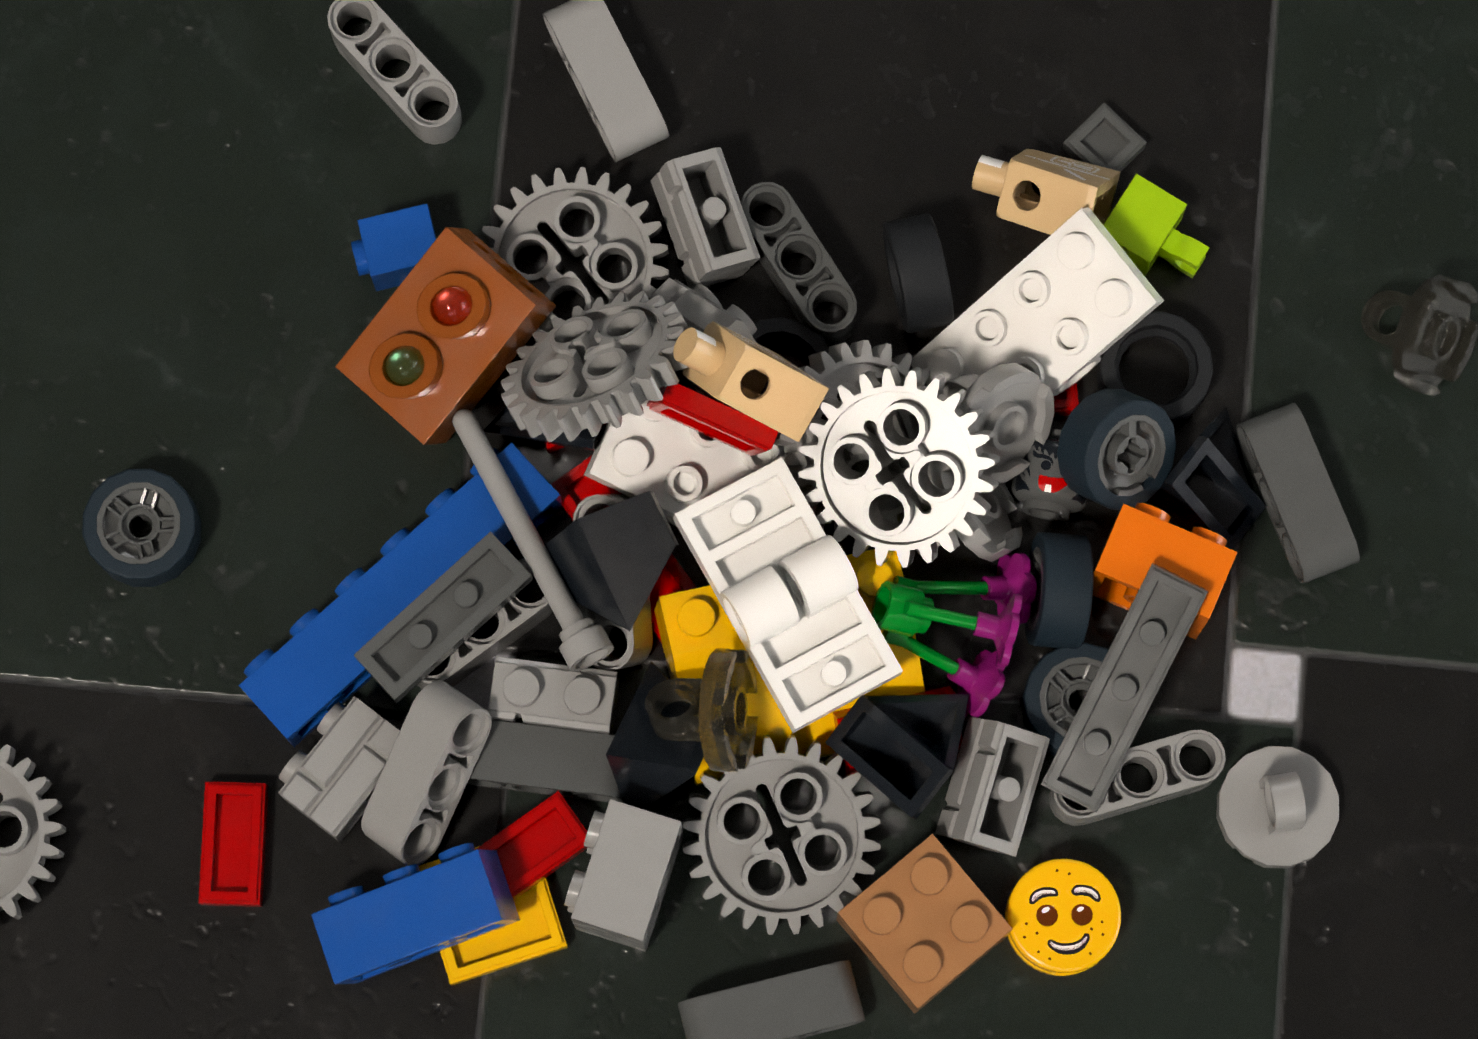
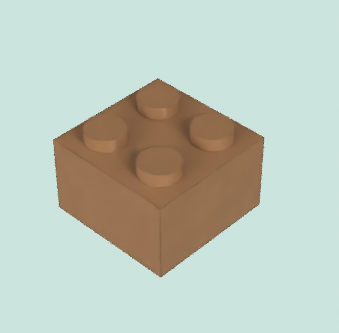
(923, 923)

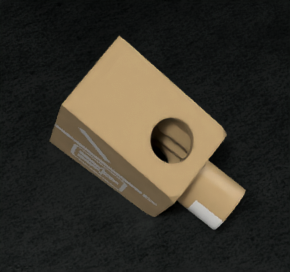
(1063, 185)
(737, 371)

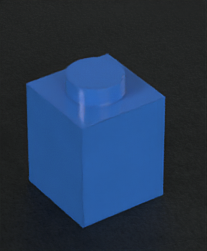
(393, 244)

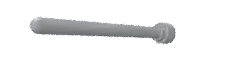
(581, 639)

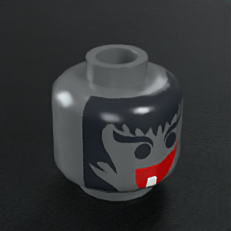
(1043, 487)

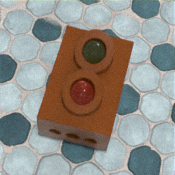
(445, 335)

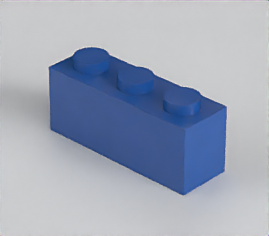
(414, 914)

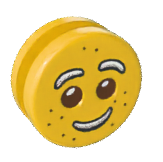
(1063, 917)

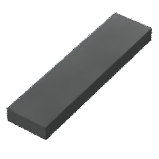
(1124, 687)

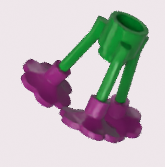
(904, 610)

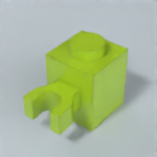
(1146, 228)

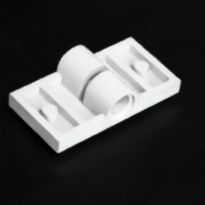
(1049, 311)
(670, 460)
(788, 594)

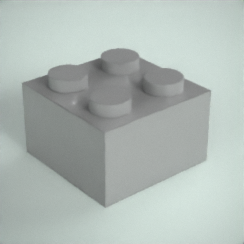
(626, 874)

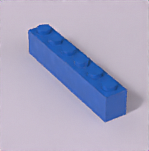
(319, 662)

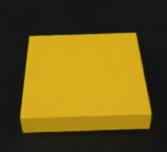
(531, 937)

